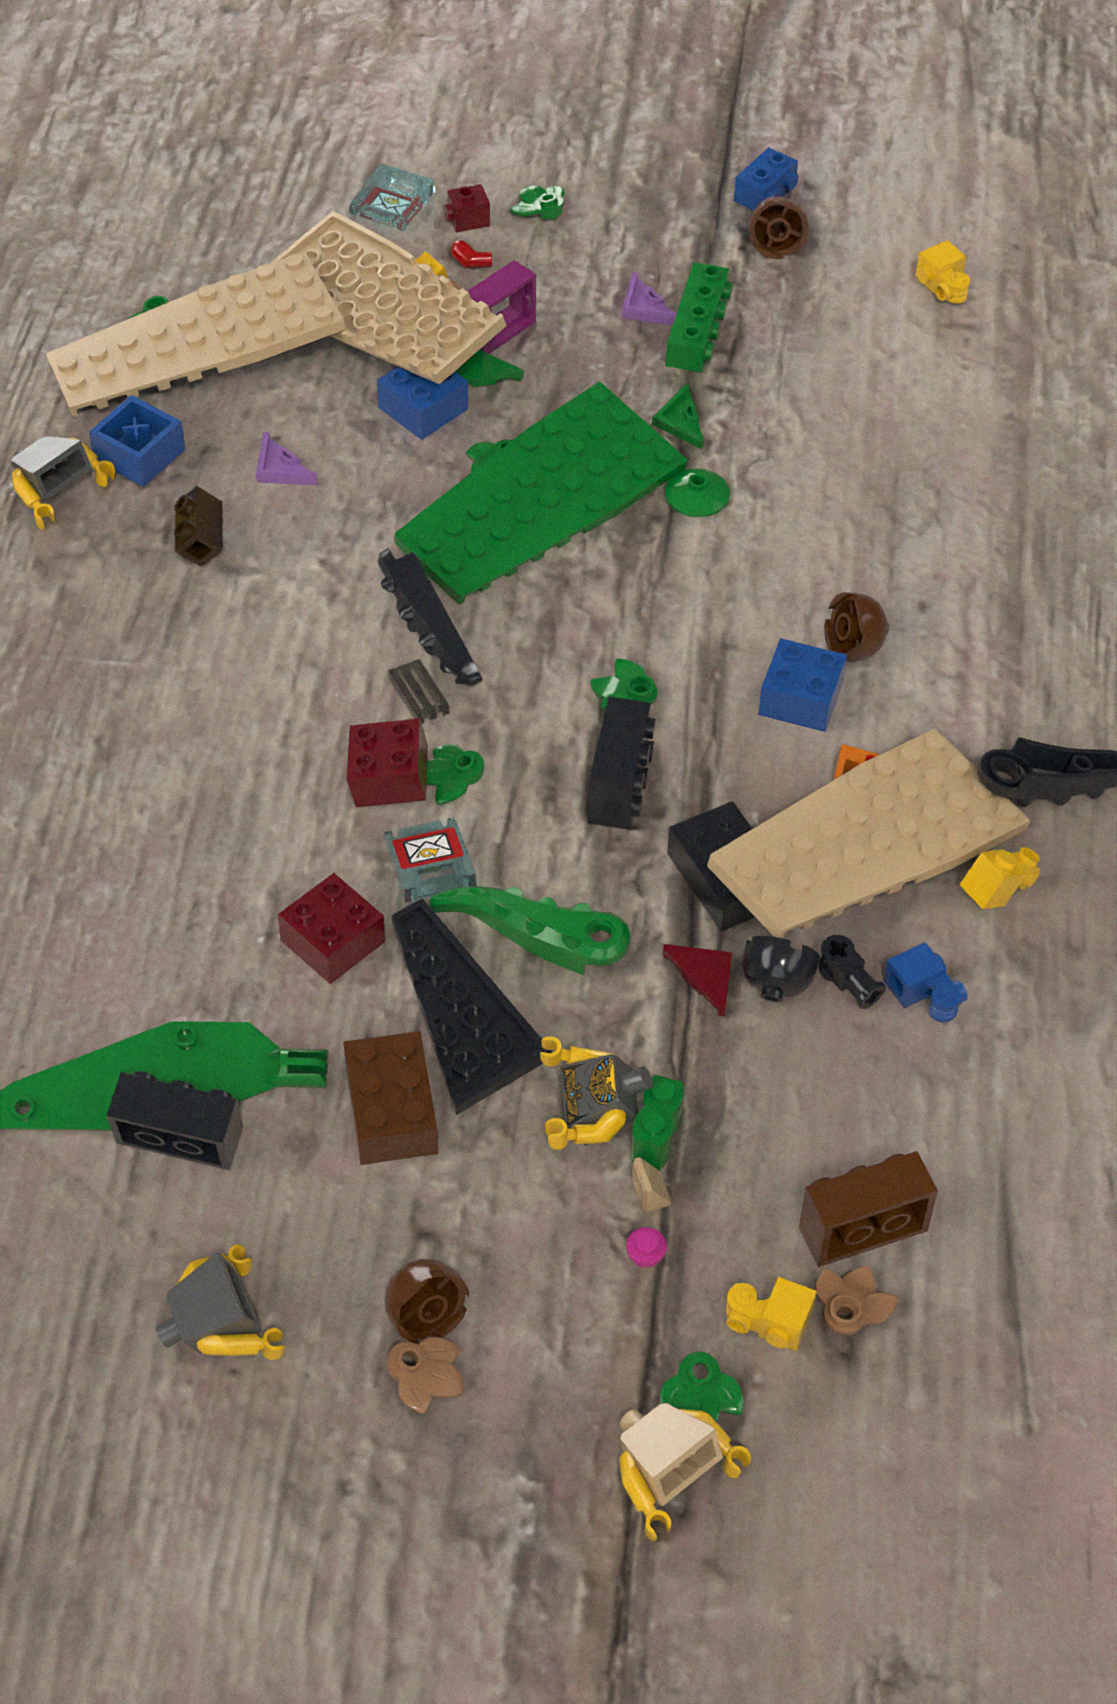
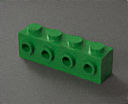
(698, 317)

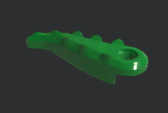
(541, 926)

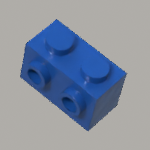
(766, 176)

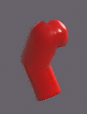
(468, 257)

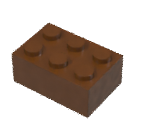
(390, 1098)
(867, 1208)

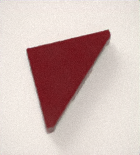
(704, 970)

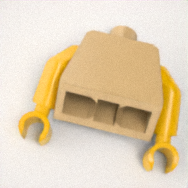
(668, 1454)

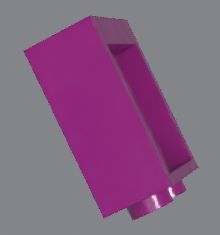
(520, 286)

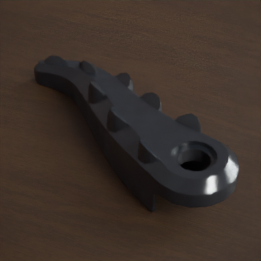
(427, 616)
(1047, 772)

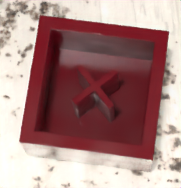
(387, 762)
(331, 928)

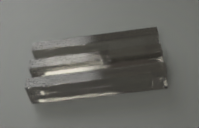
(428, 710)

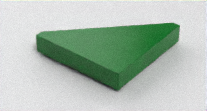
(485, 369)
(680, 418)

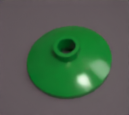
(697, 492)

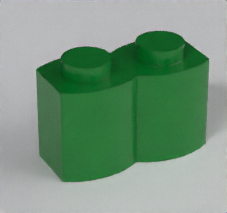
(657, 1121)

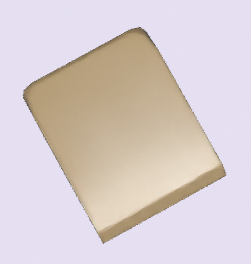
(649, 1186)

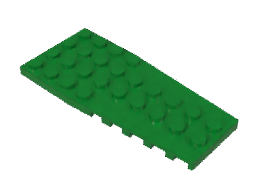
(539, 492)

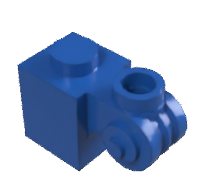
(923, 975)

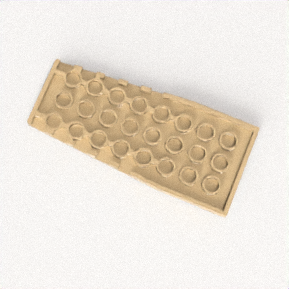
(393, 302)
(213, 327)
(867, 835)

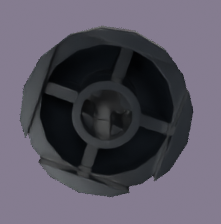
(778, 968)

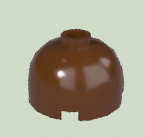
(778, 226)
(856, 626)
(425, 1299)

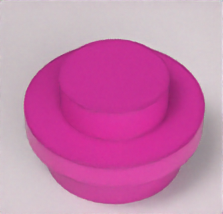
(646, 1247)

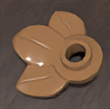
(855, 1296)
(431, 1374)

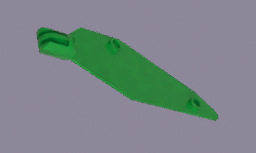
(202, 1053)

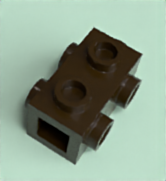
(198, 526)

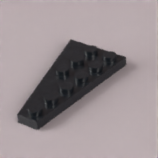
(470, 1021)

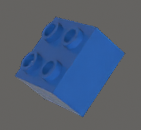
(421, 403)
(138, 440)
(802, 685)

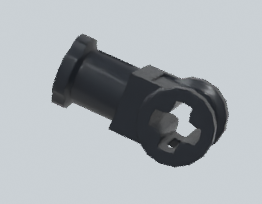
(847, 971)

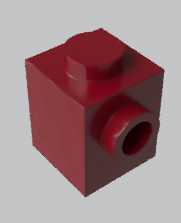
(467, 208)

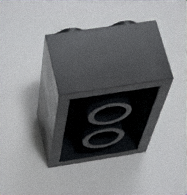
(619, 763)
(690, 849)
(175, 1119)

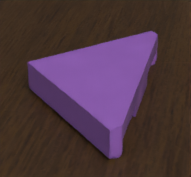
(645, 304)
(281, 466)

